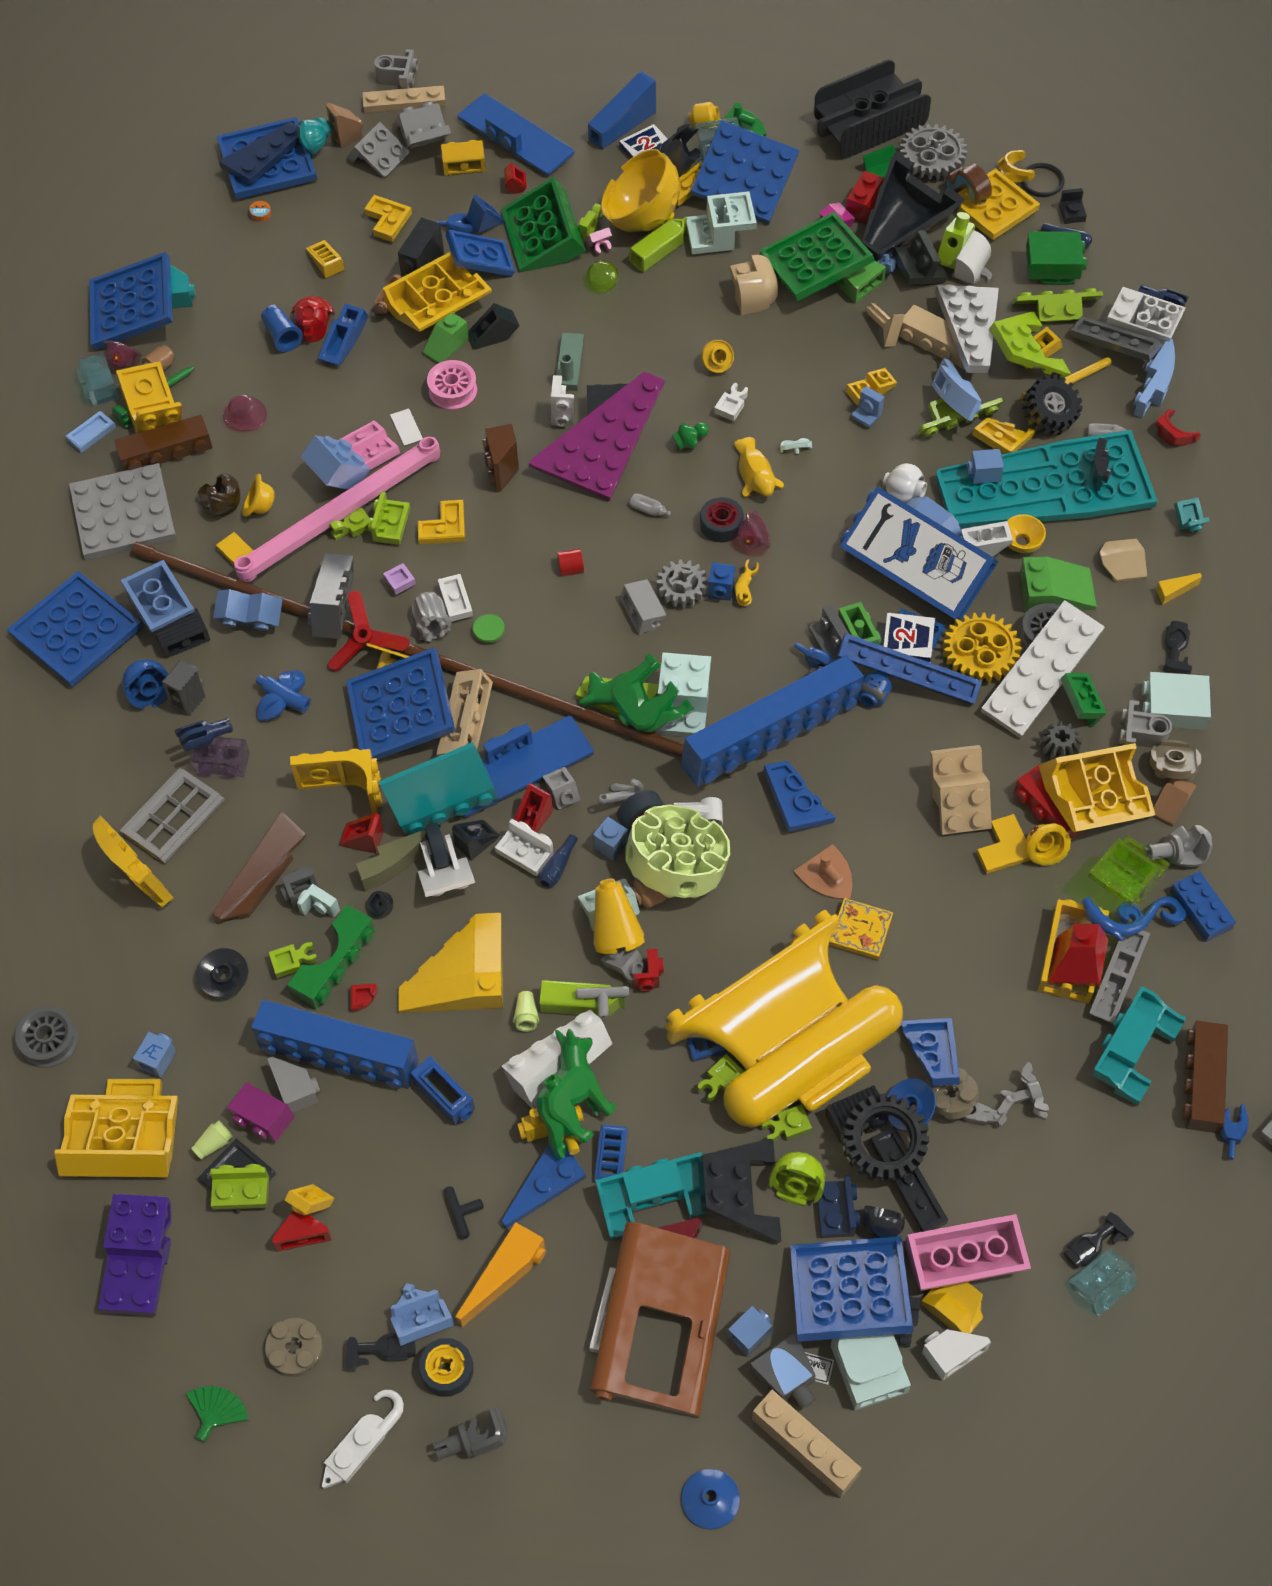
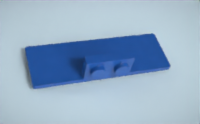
(516, 134)
(525, 757)

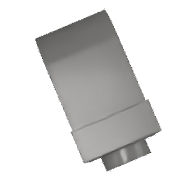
(396, 69)
(1141, 727)

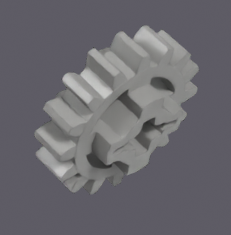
(681, 583)

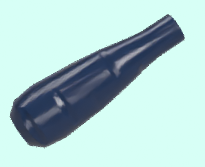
(1085, 236)
(556, 864)

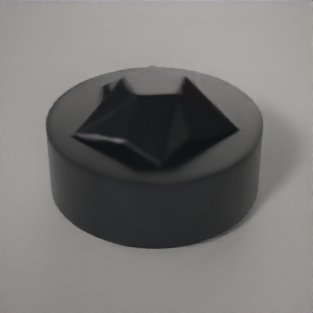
(380, 903)

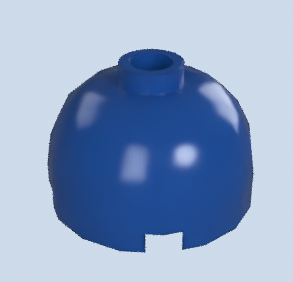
(144, 684)

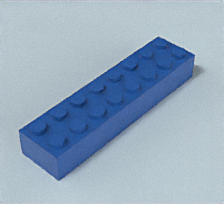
(771, 721)

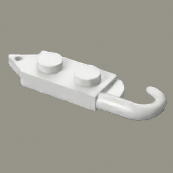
(361, 1442)

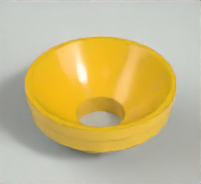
(1029, 528)

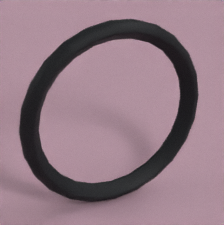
(1043, 194)

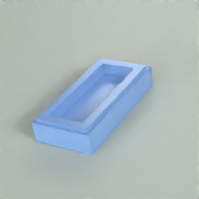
(90, 431)

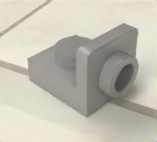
(562, 787)

